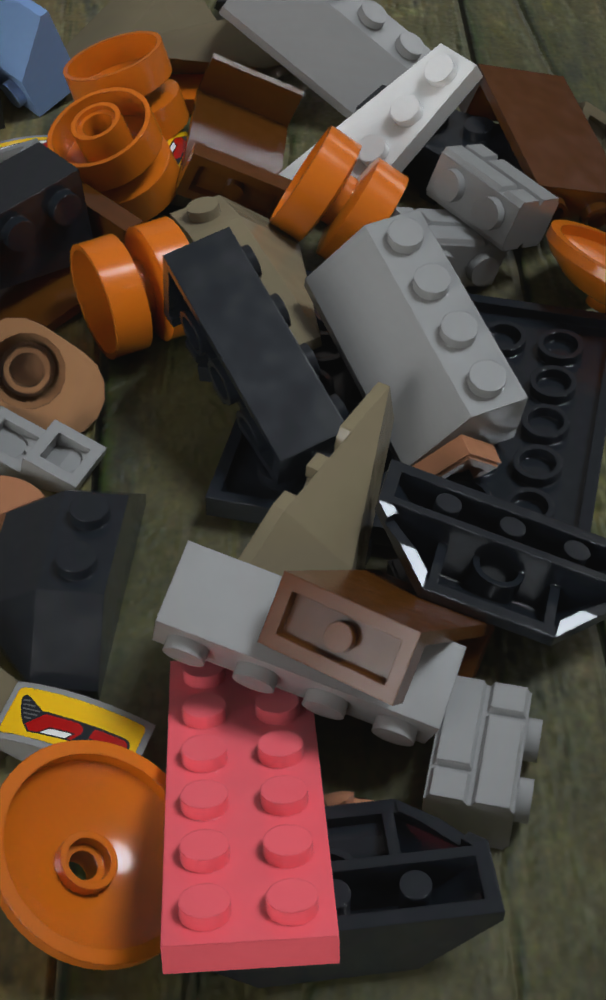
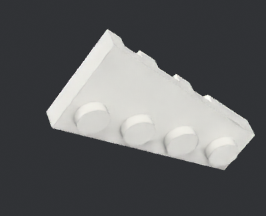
(407, 111)

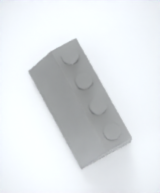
(330, 45)
(413, 326)
(217, 617)

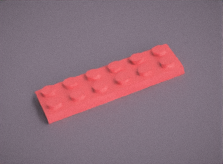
(243, 830)

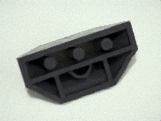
(493, 556)
(66, 584)
(401, 893)

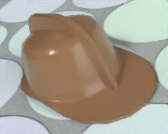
(47, 377)

